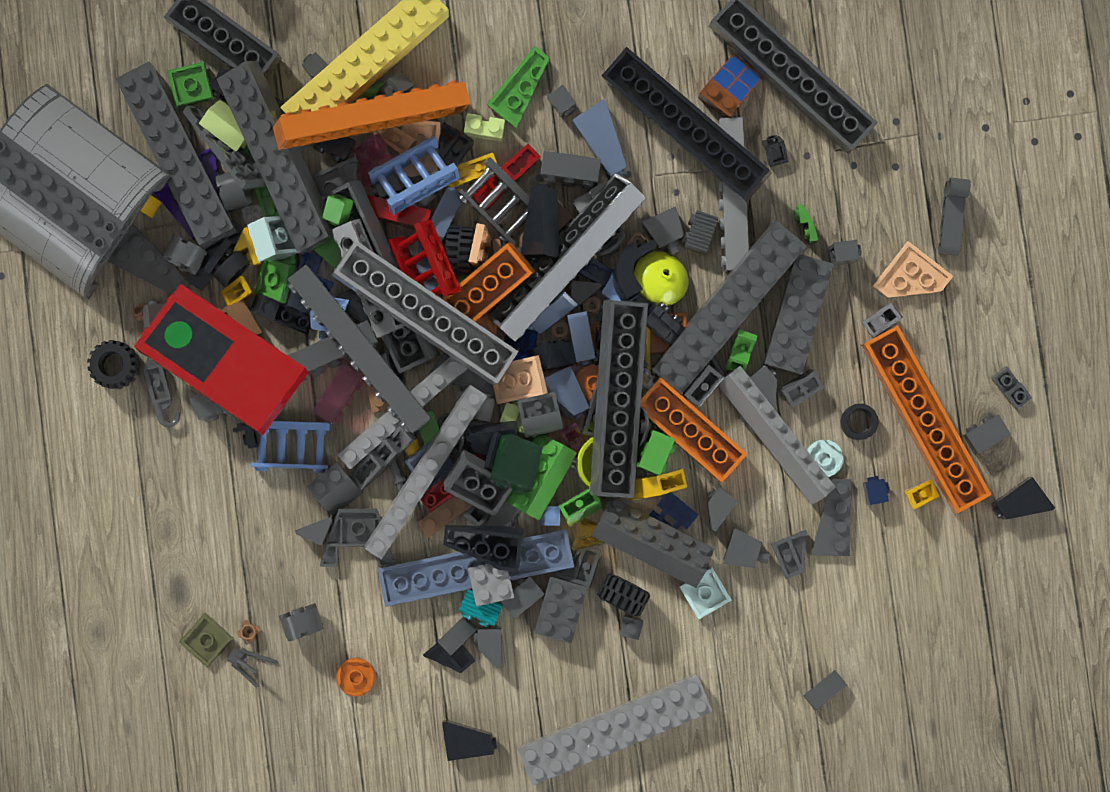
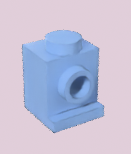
(551, 516)

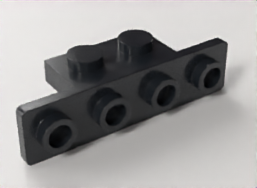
(214, 259)

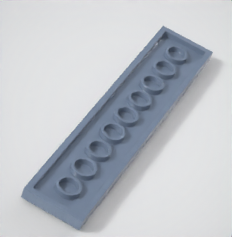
(450, 571)

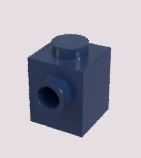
(876, 490)

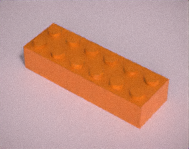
(491, 282)
(692, 430)

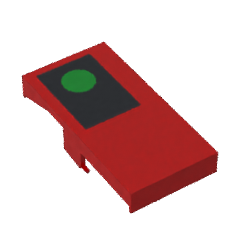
(221, 359)

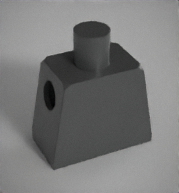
(665, 230)
(744, 550)

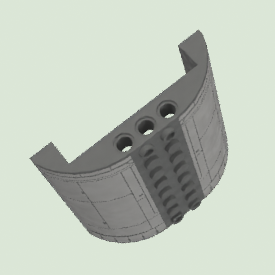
(69, 187)

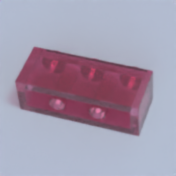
(339, 394)

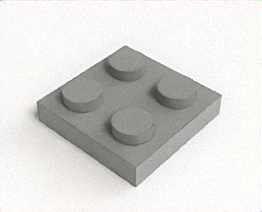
(490, 584)

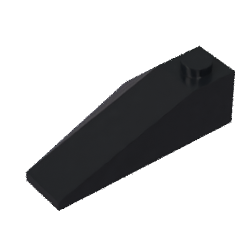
(490, 544)

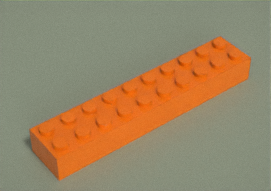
(370, 114)
(926, 420)

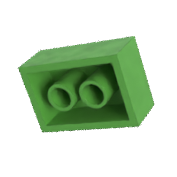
(654, 453)

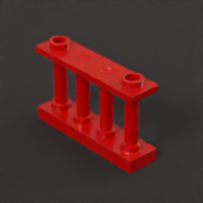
(433, 251)

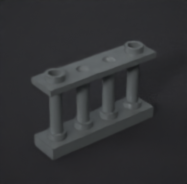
(505, 183)

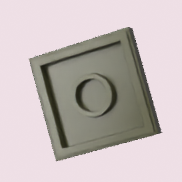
(206, 639)

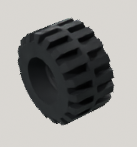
(458, 248)
(98, 359)
(623, 594)

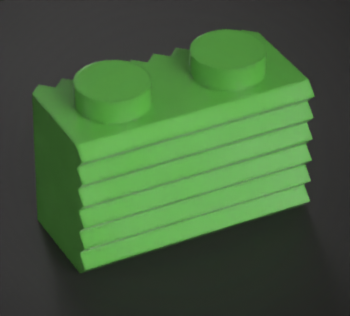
(580, 507)

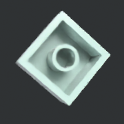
(271, 239)

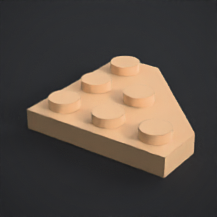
(911, 274)

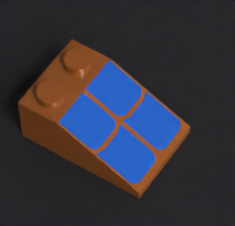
(730, 86)

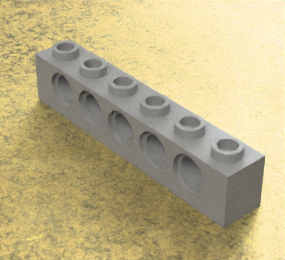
(354, 231)

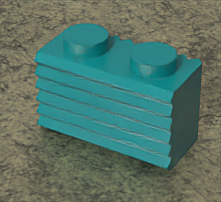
(485, 613)

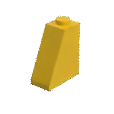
(659, 484)

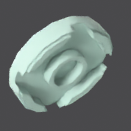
(827, 455)

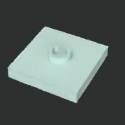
(707, 596)

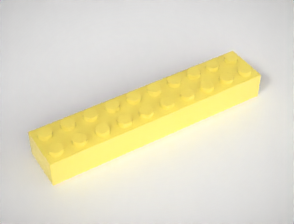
(370, 56)

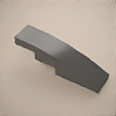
(382, 457)

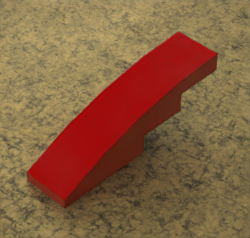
(515, 168)

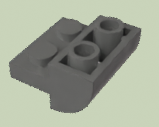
(540, 414)

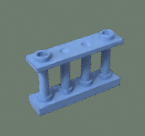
(420, 190)
(301, 429)

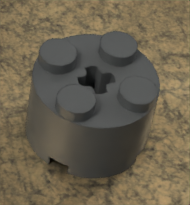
(232, 194)
(184, 255)
(301, 622)

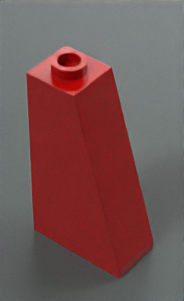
(405, 218)

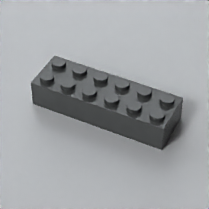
(220, 35)
(798, 314)
(653, 542)

